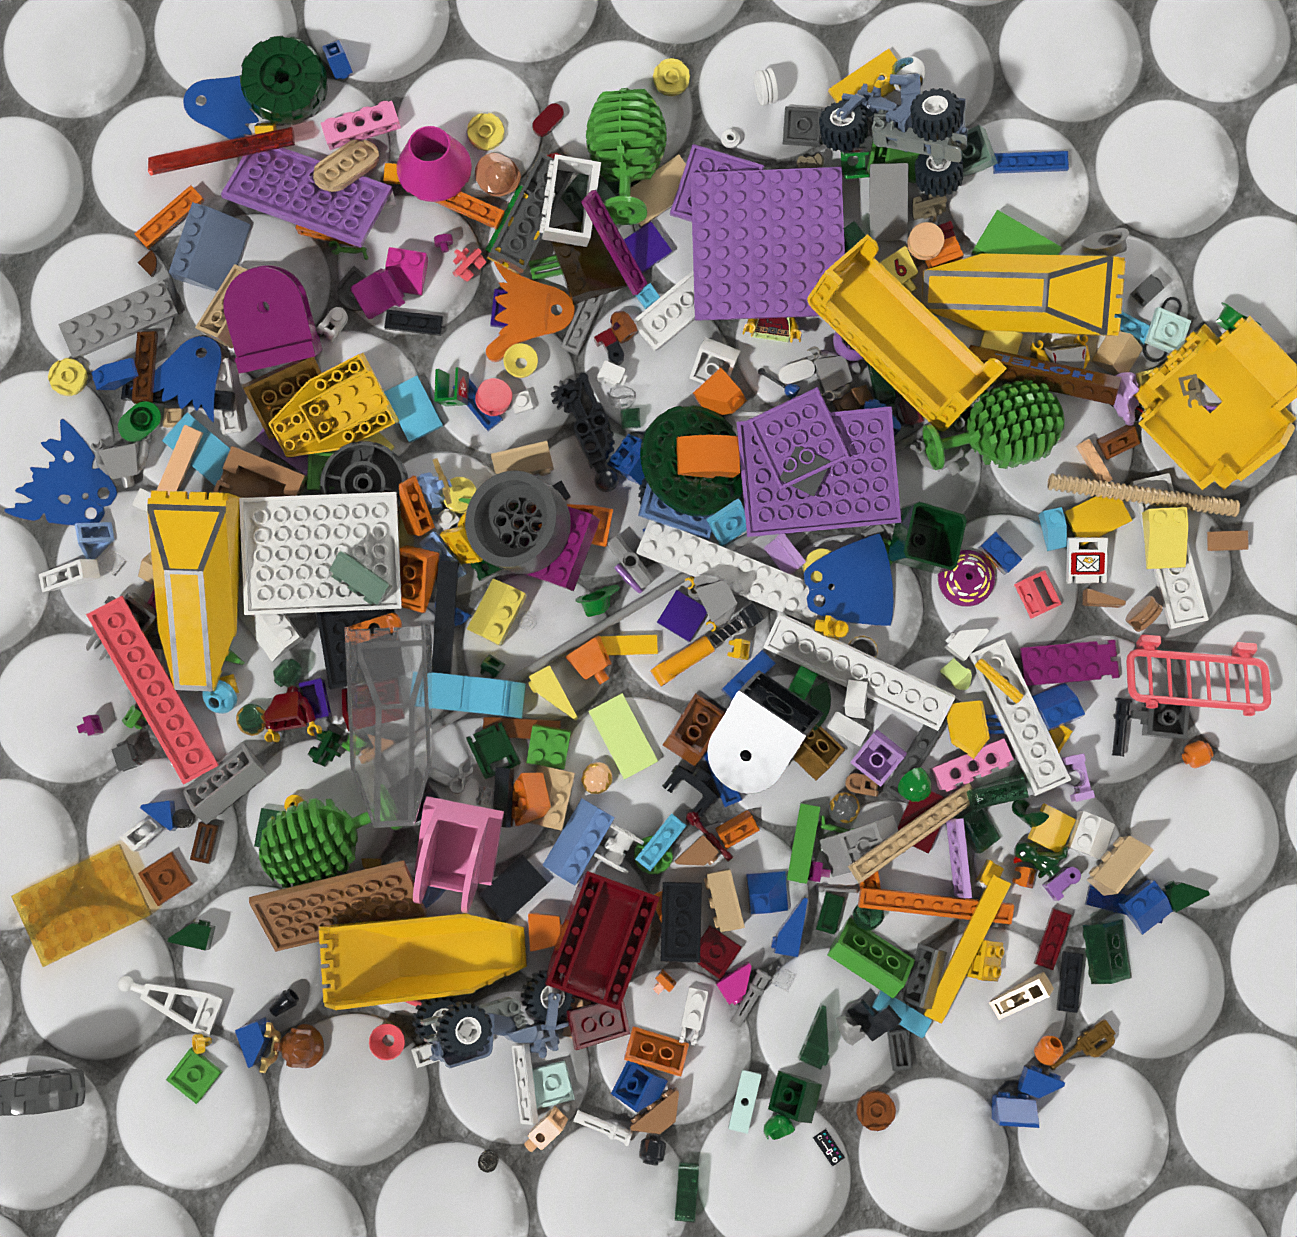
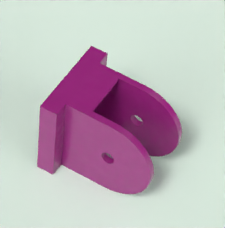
(273, 335)

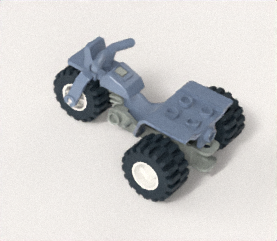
(466, 1030)

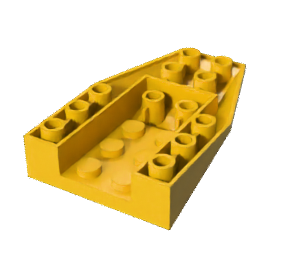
(333, 410)

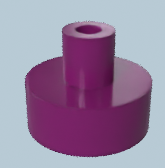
(443, 241)

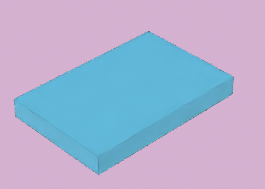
(413, 409)

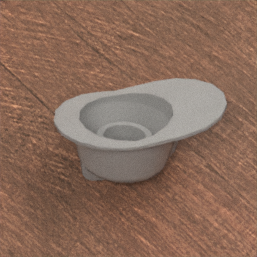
(1108, 242)

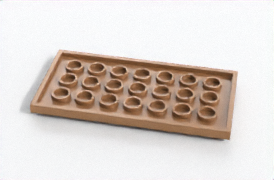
(374, 894)

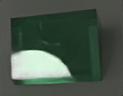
(979, 830)

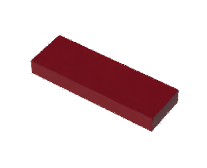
(1052, 939)

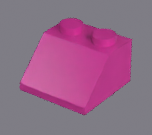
(408, 269)

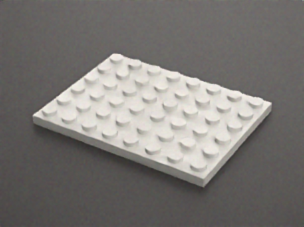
(295, 539)

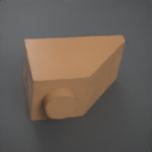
(698, 853)

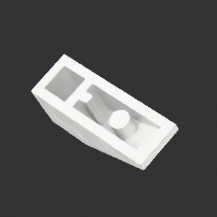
(69, 575)

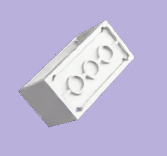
(575, 165)

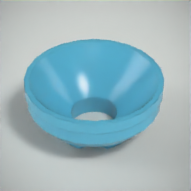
(224, 694)

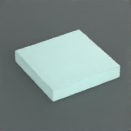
(1167, 330)
(552, 1084)

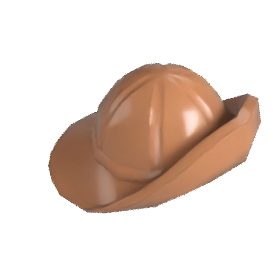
(497, 174)

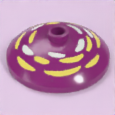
(963, 591)

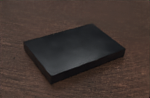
(513, 888)

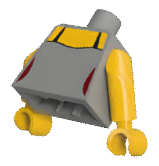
(1070, 354)

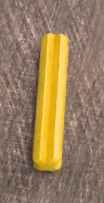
(999, 680)

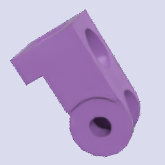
(1061, 881)

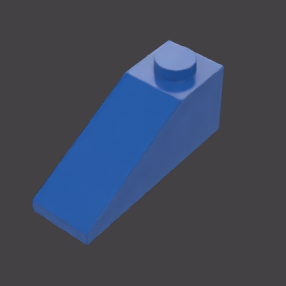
(759, 662)
(790, 933)

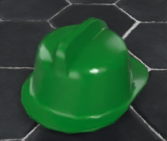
(1229, 317)
(139, 421)
(597, 601)

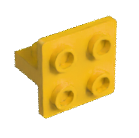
(987, 961)

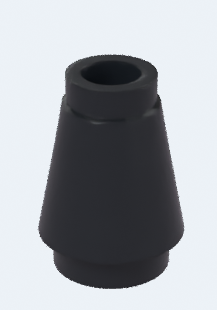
(286, 1001)

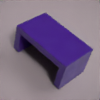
(317, 696)

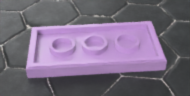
(958, 858)

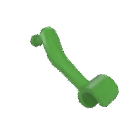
(348, 250)
(832, 827)

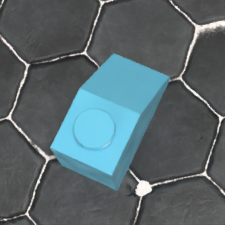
(1054, 528)

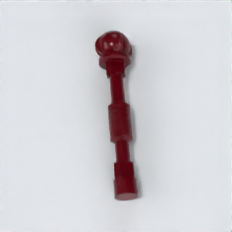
(694, 819)

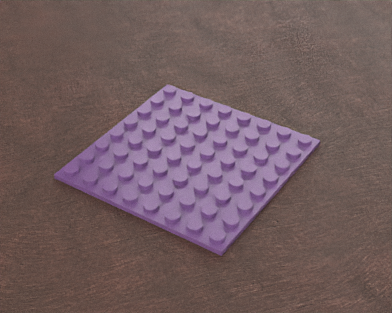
(763, 240)

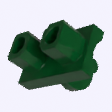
(327, 749)

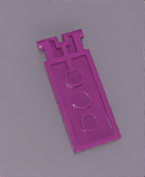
(1068, 662)

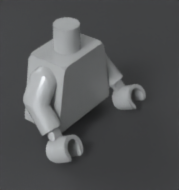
(832, 373)
(951, 455)
(122, 459)

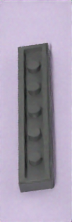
(915, 754)

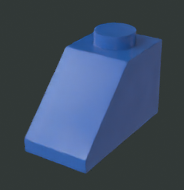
(337, 60)
(114, 374)

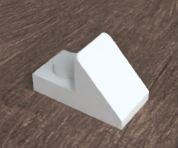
(141, 833)

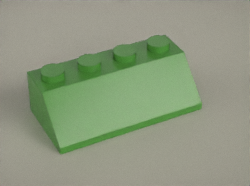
(871, 958)

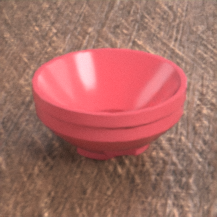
(377, 1046)

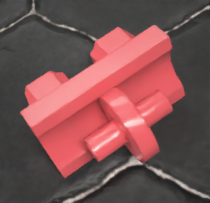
(462, 270)

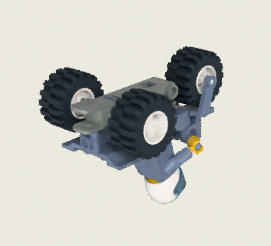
(921, 124)

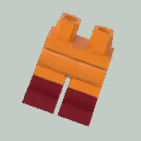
(951, 249)

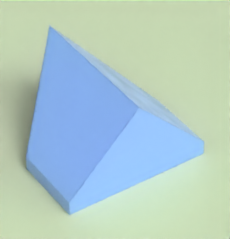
(94, 538)

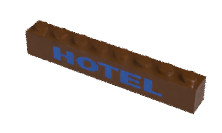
(1058, 377)

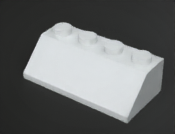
(272, 631)

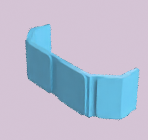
(478, 695)

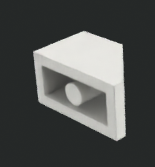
(964, 642)

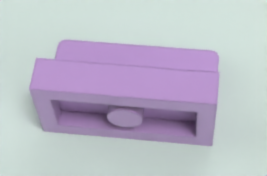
(784, 554)

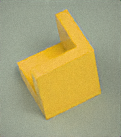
(987, 870)

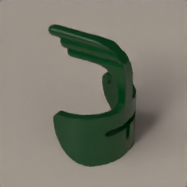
(1032, 819)

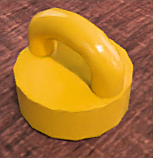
(199, 1043)

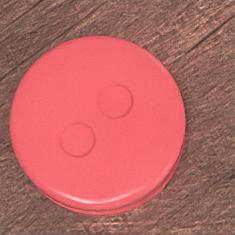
(493, 397)

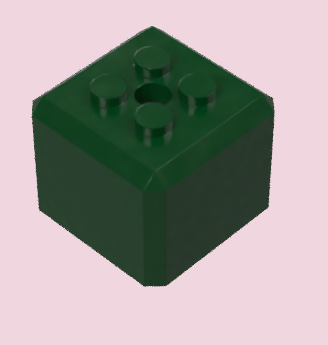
(941, 535)

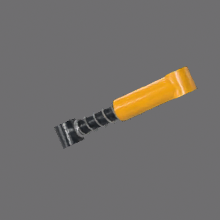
(705, 646)

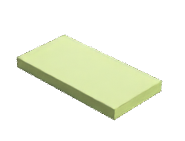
(623, 736)

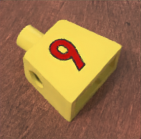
(902, 267)

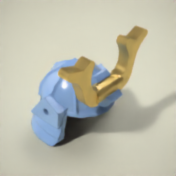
(435, 489)

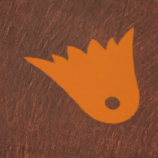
(526, 309)

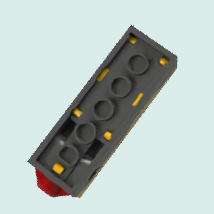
(521, 229)

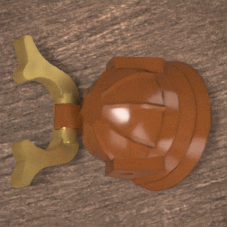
(300, 1047)

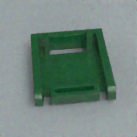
(491, 747)

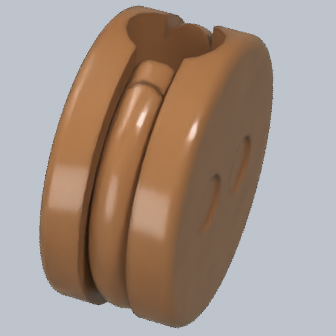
(1144, 614)

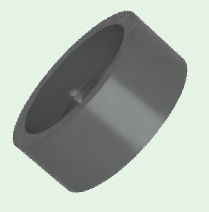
(496, 502)

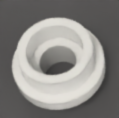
(730, 143)

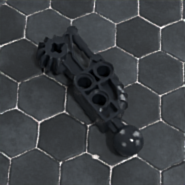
(601, 436)

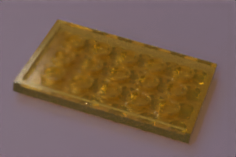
(81, 905)

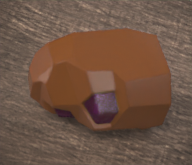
(623, 326)

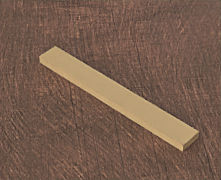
(910, 834)

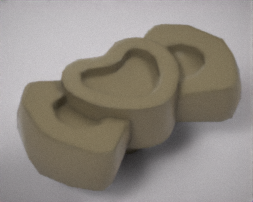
(811, 162)

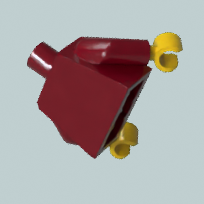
(289, 712)

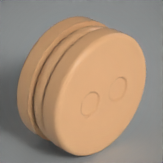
(925, 241)

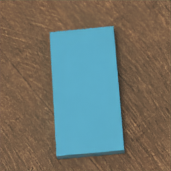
(210, 452)

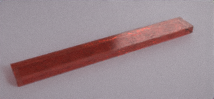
(221, 151)

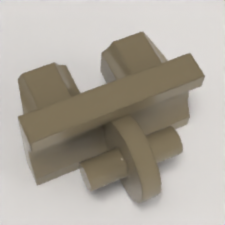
(929, 208)

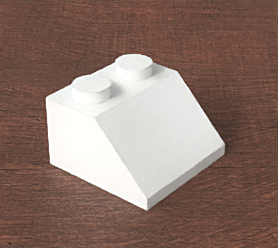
(711, 357)
(1090, 835)

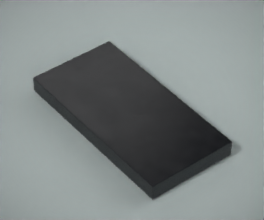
(681, 922)

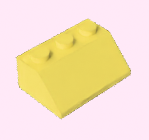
(497, 612)

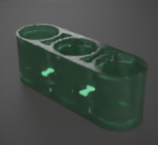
(881, 388)
(686, 1192)

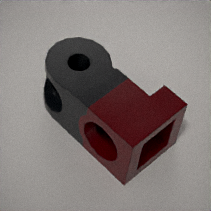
(611, 346)

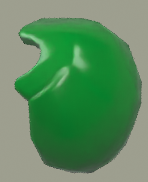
(778, 1127)

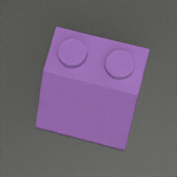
(878, 757)

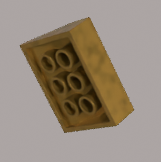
(275, 389)

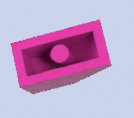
(735, 984)

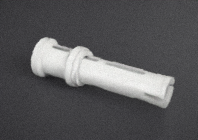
(613, 1130)

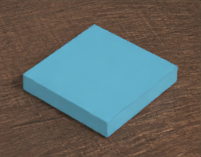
(728, 522)

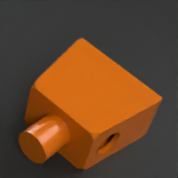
(591, 660)
(543, 930)

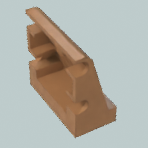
(253, 476)

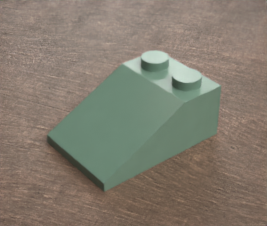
(978, 153)

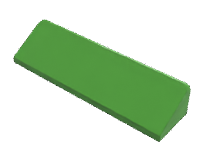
(803, 843)

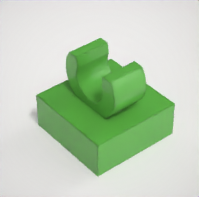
(132, 717)

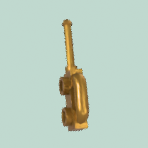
(1088, 1040)

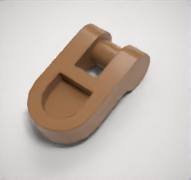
(856, 783)

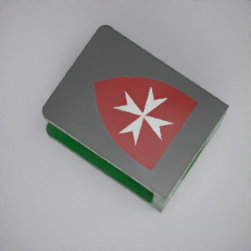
(857, 170)
(442, 388)

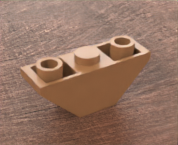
(658, 1115)

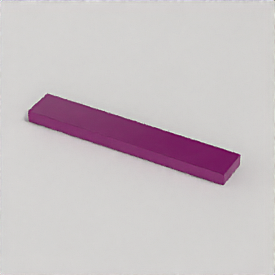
(614, 242)

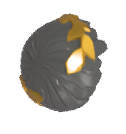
(844, 808)

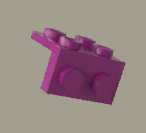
(377, 293)

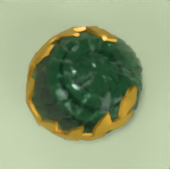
(251, 719)

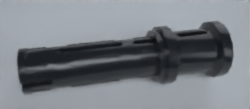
(1121, 715)

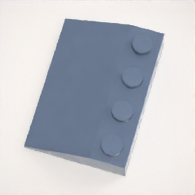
(208, 247)

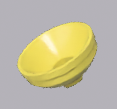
(520, 351)

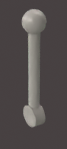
(821, 888)

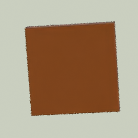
(165, 878)

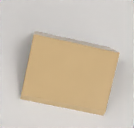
(1117, 353)

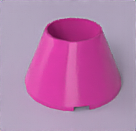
(438, 178)

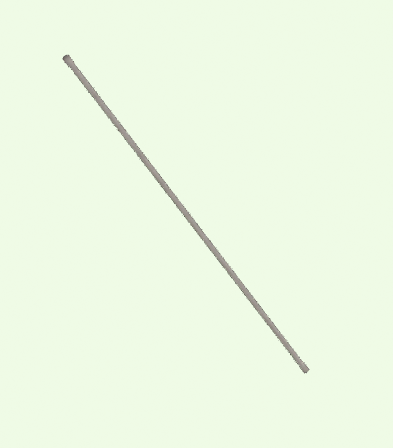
(646, 599)

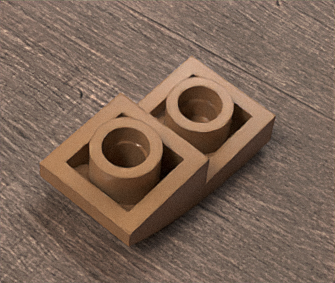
(1227, 540)

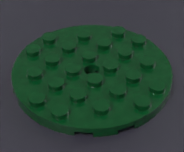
(659, 462)

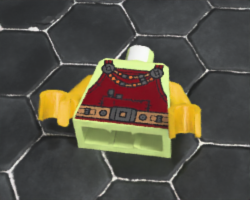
(773, 329)

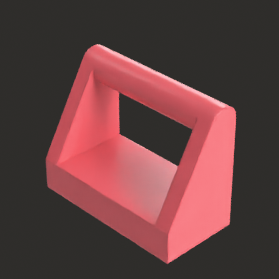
(1031, 597)

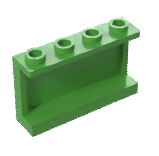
(1009, 236)

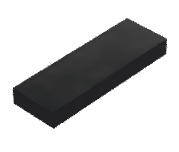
(413, 322)
(504, 793)
(1070, 982)

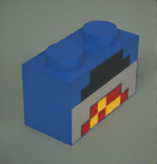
(1000, 553)

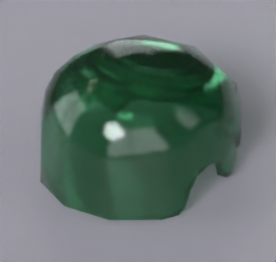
(867, 918)

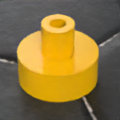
(292, 799)

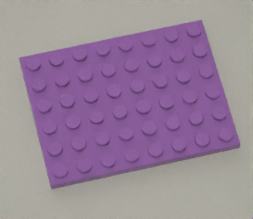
(851, 492)

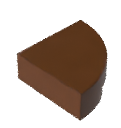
(149, 263)

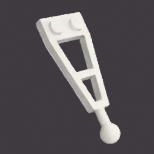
(206, 1013)

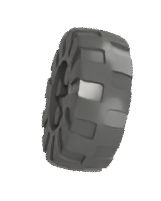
(359, 462)
(41, 1091)

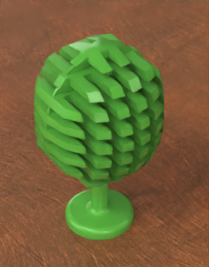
(629, 141)
(1005, 426)
(310, 842)

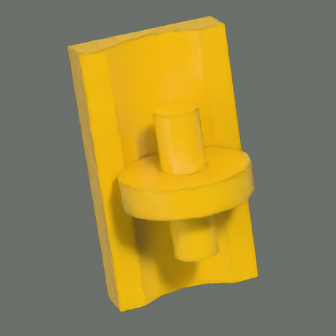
(831, 627)

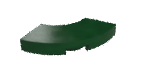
(821, 700)

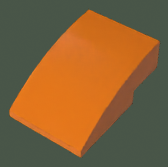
(708, 456)

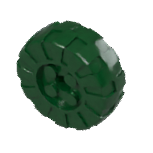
(283, 80)

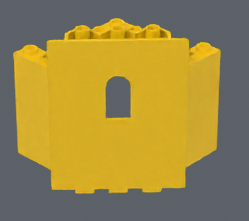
(1250, 423)

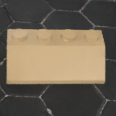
(213, 320)

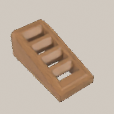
(1099, 599)

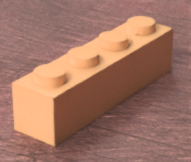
(1094, 461)

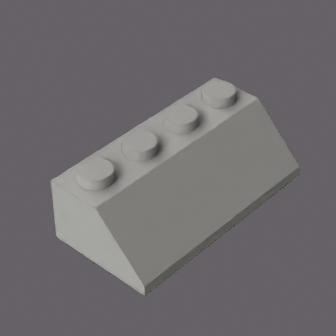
(224, 784)

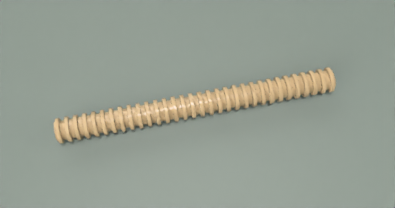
(1143, 495)

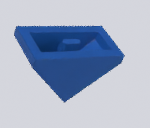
(162, 813)

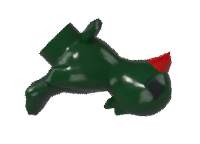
(1043, 861)

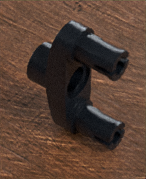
(698, 780)

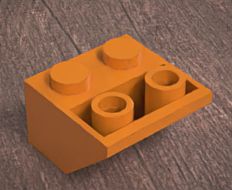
(529, 798)

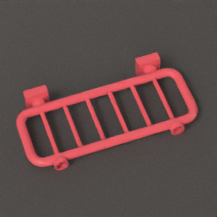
(1241, 654)

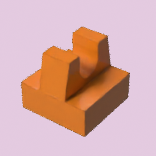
(1027, 877)
(665, 981)

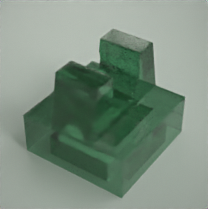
(630, 418)

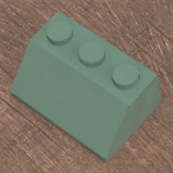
(359, 578)

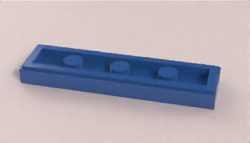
(1031, 162)

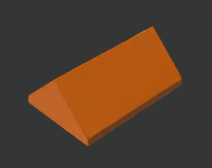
(656, 1051)

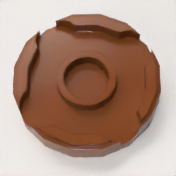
(875, 1110)

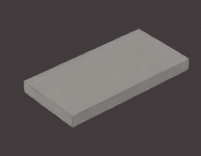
(888, 201)

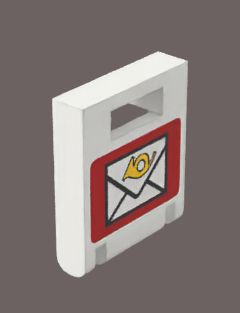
(1086, 564)

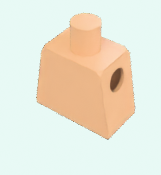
(546, 1129)

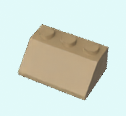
(529, 458)
(559, 789)
(1119, 865)
(724, 900)

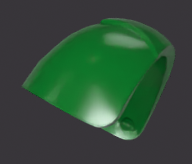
(915, 785)

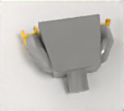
(716, 597)

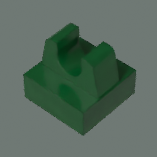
(492, 666)

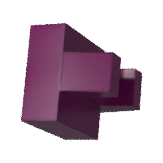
(91, 725)
(816, 871)

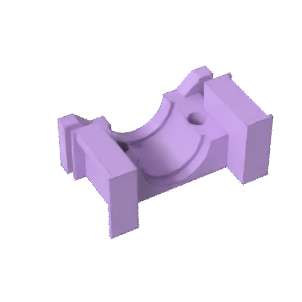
(1083, 789)

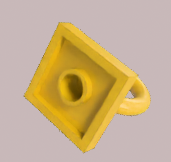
(459, 544)

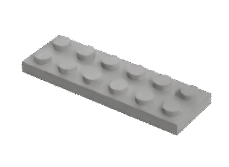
(118, 319)

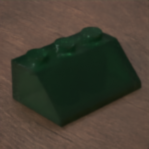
(1107, 952)

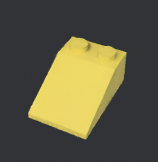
(1165, 537)
(548, 687)

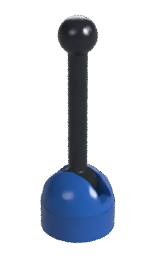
(790, 390)

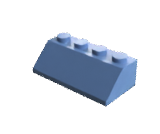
(578, 841)

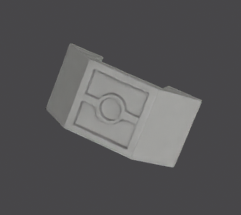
(849, 846)

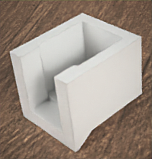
(612, 375)

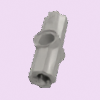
(622, 552)

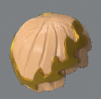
(596, 778)

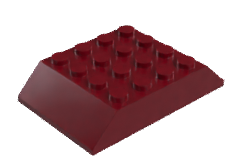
(601, 940)

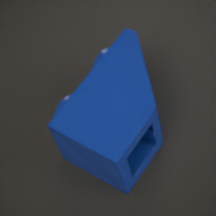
(1037, 1083)

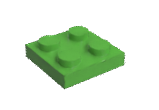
(548, 746)

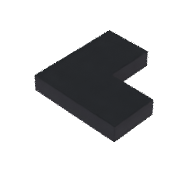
(873, 1024)

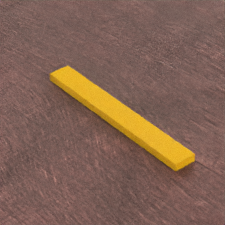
(968, 947)

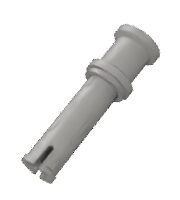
(738, 1019)

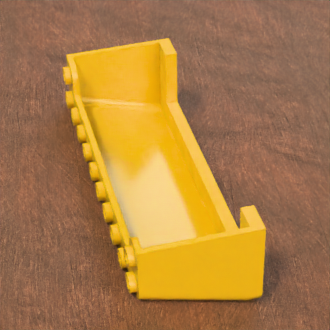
(901, 336)

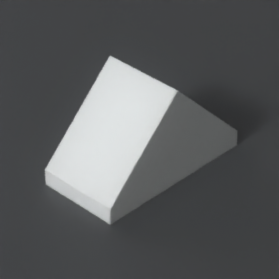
(856, 699)

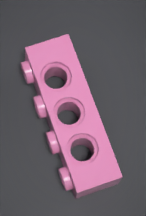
(370, 128)
(1001, 760)

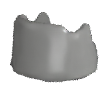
(849, 1030)

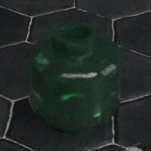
(287, 673)

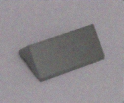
(924, 976)

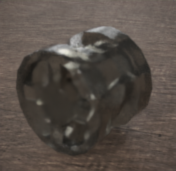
(180, 818)
(490, 1158)

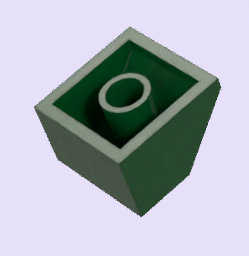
(795, 1097)

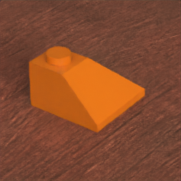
(720, 394)

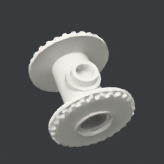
(616, 847)

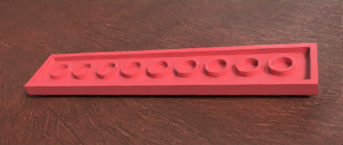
(152, 689)

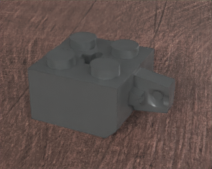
(143, 612)
(1156, 726)

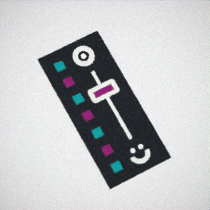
(828, 1147)

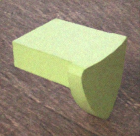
(957, 675)

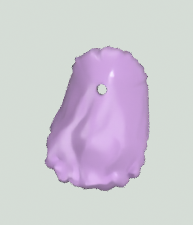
(1125, 401)

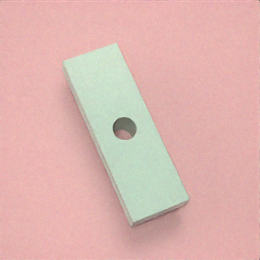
(742, 1113)

